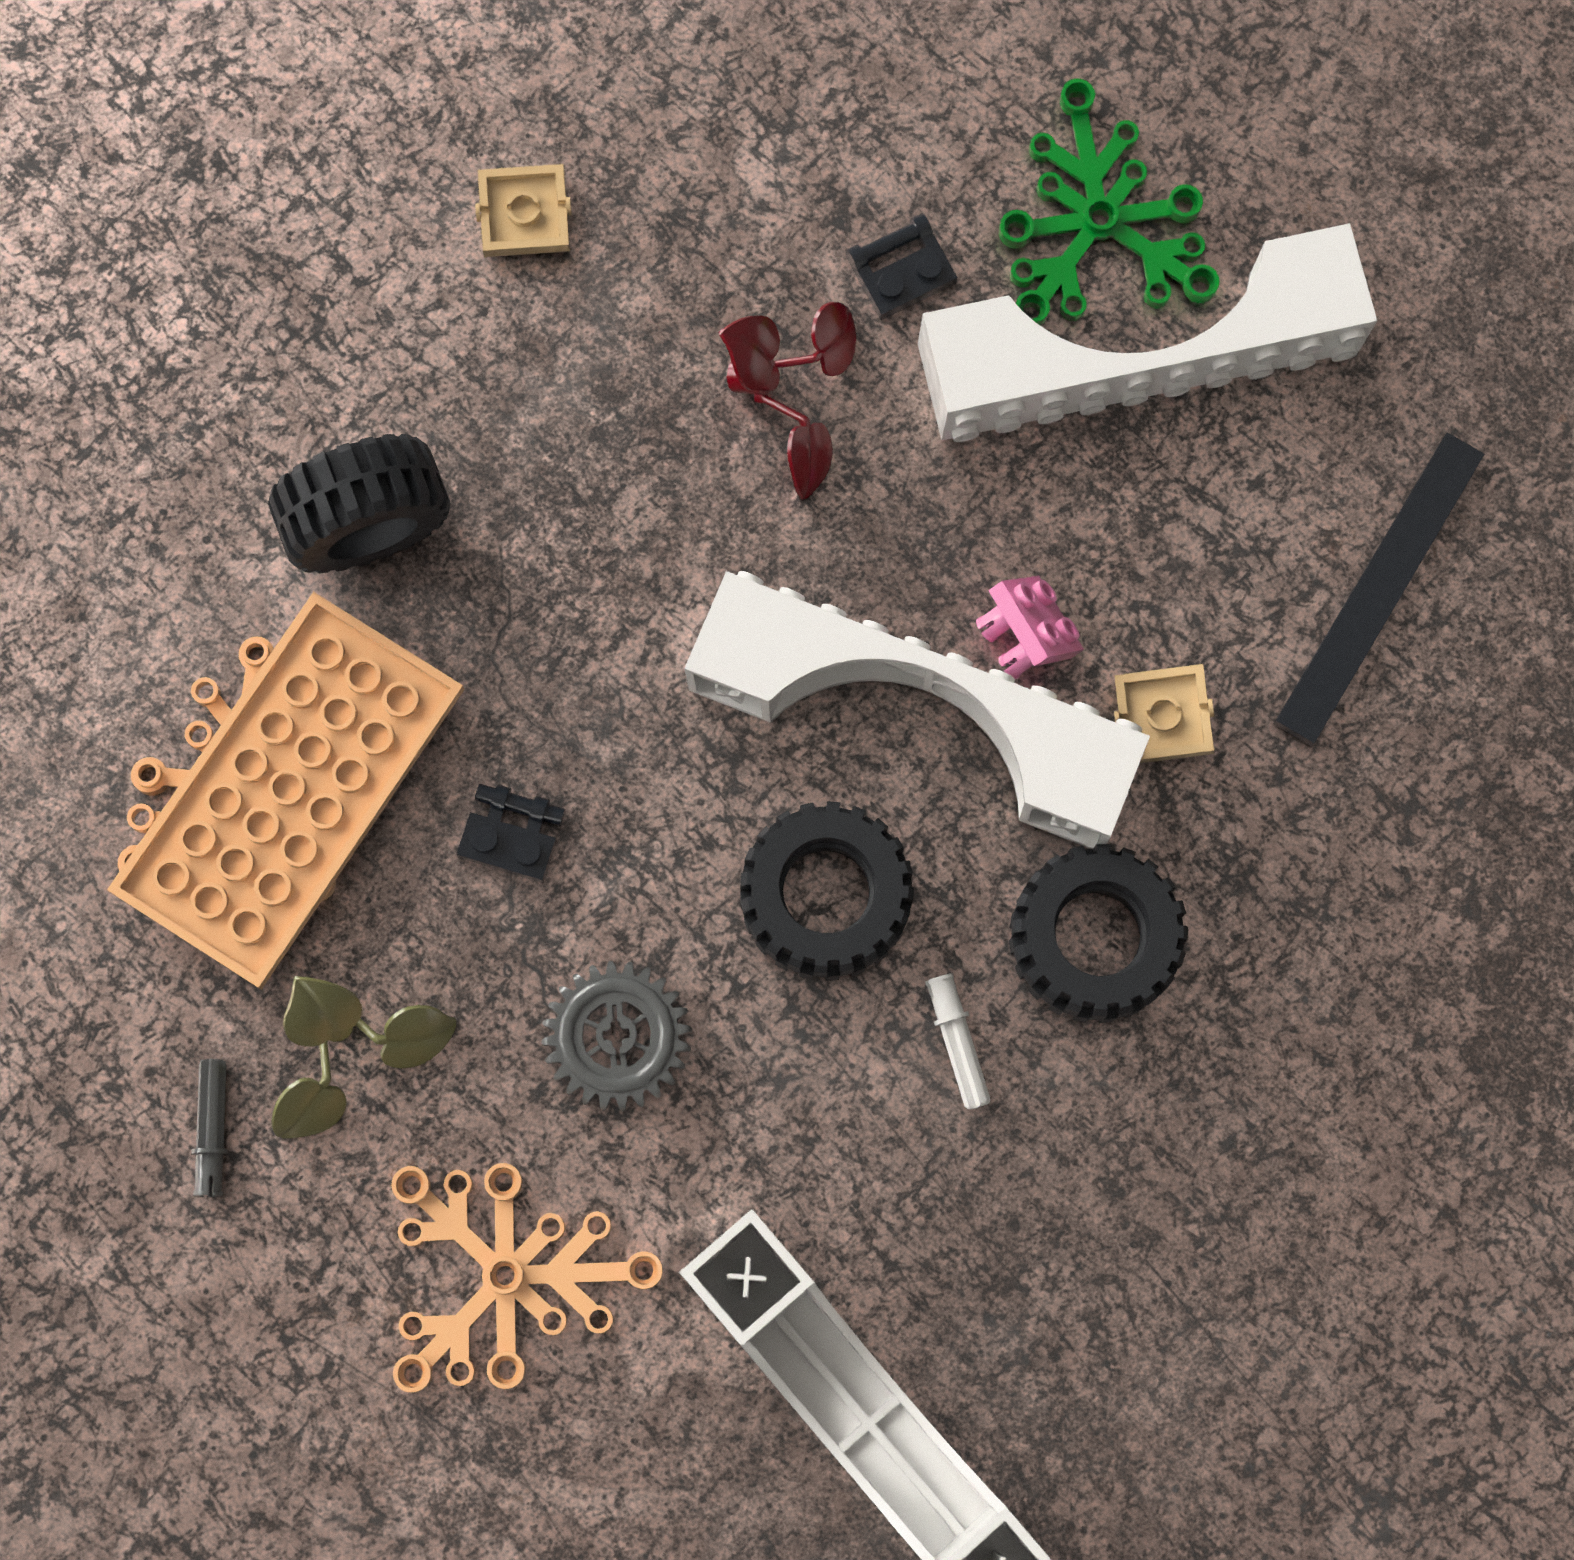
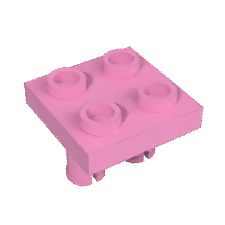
(1036, 620)

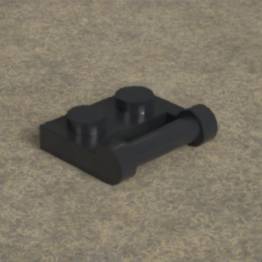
(907, 279)

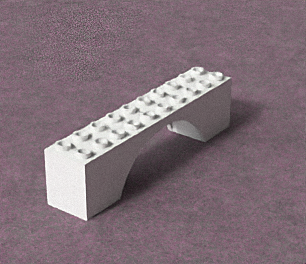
(1002, 369)
(774, 649)
(852, 1400)

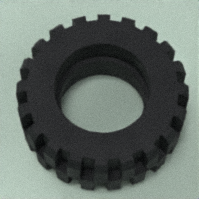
(359, 503)
(833, 831)
(1140, 891)

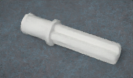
(958, 1040)

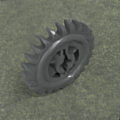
(618, 1080)

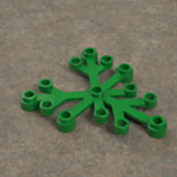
(1090, 171)

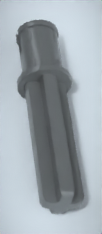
(210, 1129)

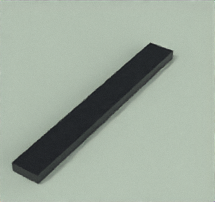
(1378, 589)

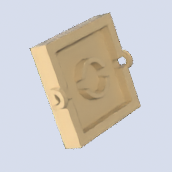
(523, 210)
(1170, 709)

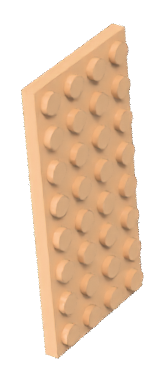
(286, 790)

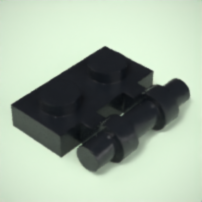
(505, 845)

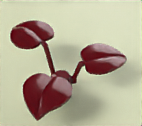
(754, 345)

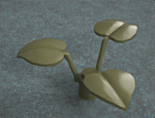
(328, 1012)

